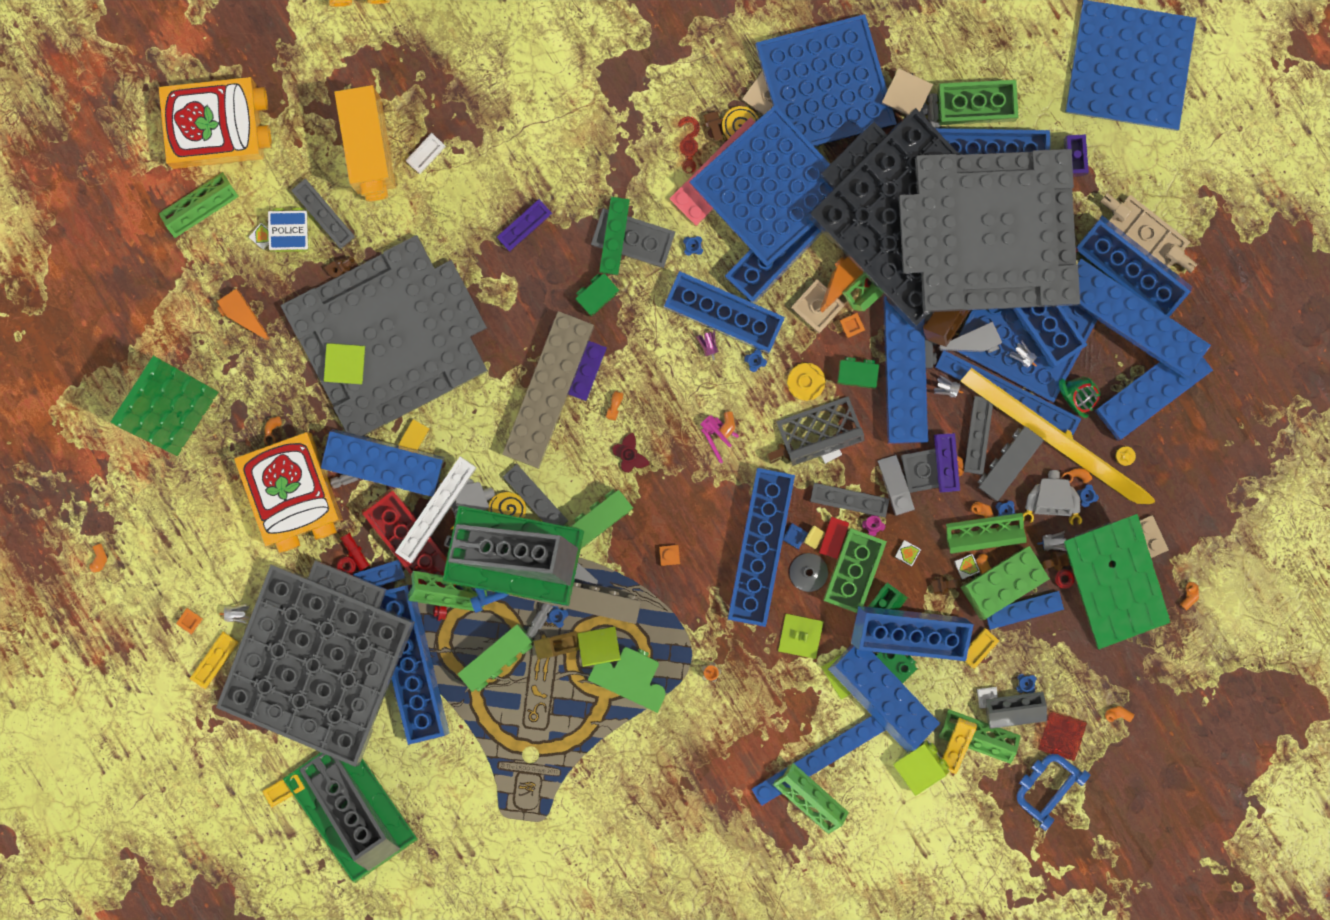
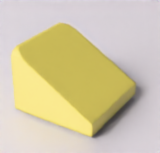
(814, 537)

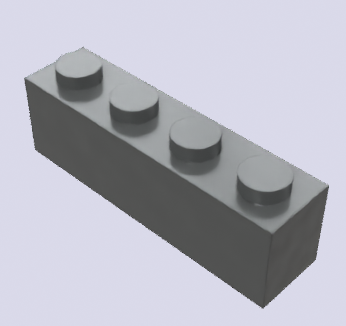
(1010, 463)

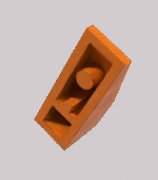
(842, 277)
(238, 310)

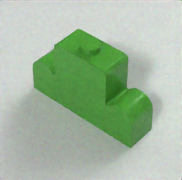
(631, 678)

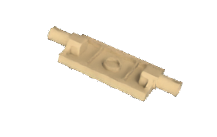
(1149, 231)

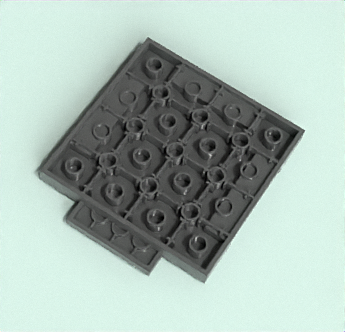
(992, 231)
(412, 329)
(316, 660)

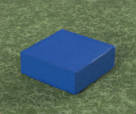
(795, 536)

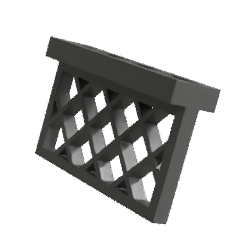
(824, 446)

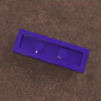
(524, 225)
(587, 371)
(947, 463)

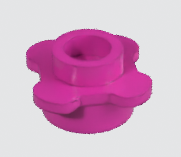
(879, 526)

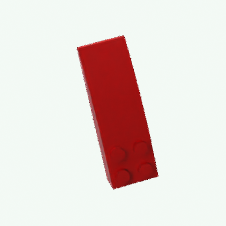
(392, 522)

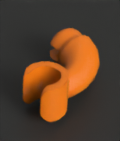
(616, 400)
(270, 425)
(1081, 473)

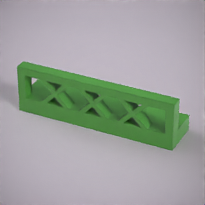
(200, 207)
(865, 298)
(985, 536)
(440, 596)
(981, 742)
(814, 797)

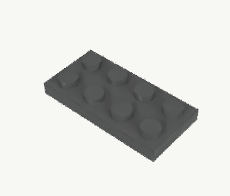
(641, 240)

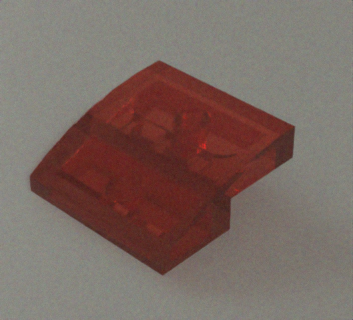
(1062, 735)

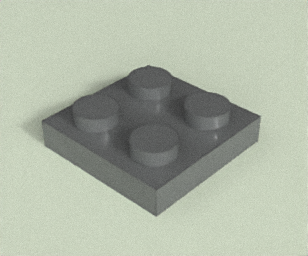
(920, 470)

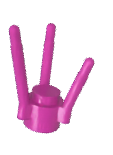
(711, 426)

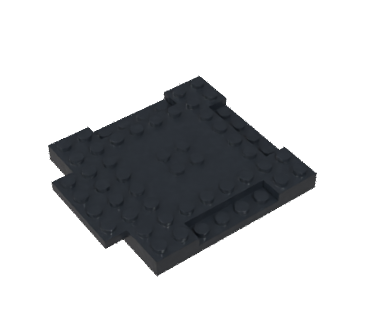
(864, 207)

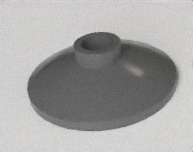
(798, 572)

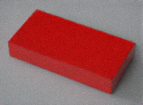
(834, 537)

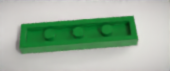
(614, 236)

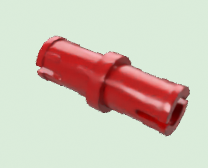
(354, 551)

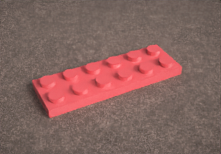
(687, 197)

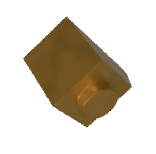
(557, 645)

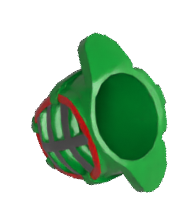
(1080, 394)

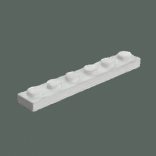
(436, 509)

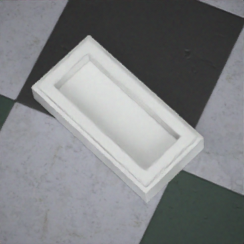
(425, 153)

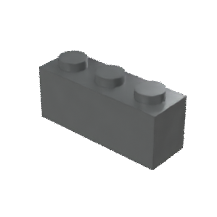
(1016, 710)

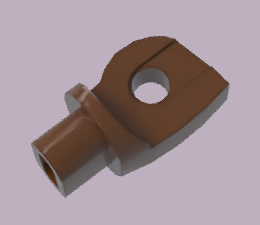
(712, 121)
(342, 265)
(779, 454)
(1056, 560)
(941, 585)

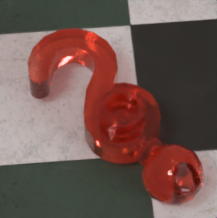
(688, 145)

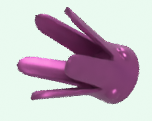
(708, 344)

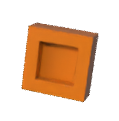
(852, 325)
(669, 555)
(189, 621)

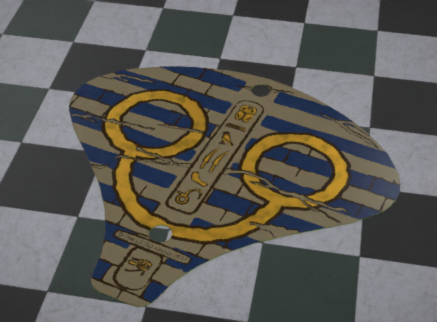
(550, 698)

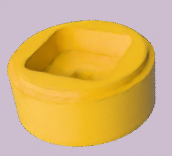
(1125, 456)

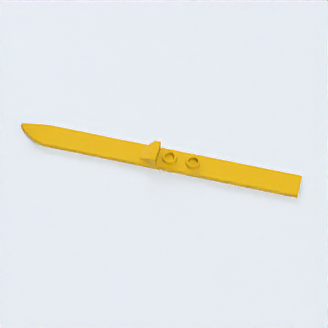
(1062, 441)

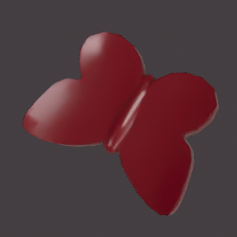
(629, 455)

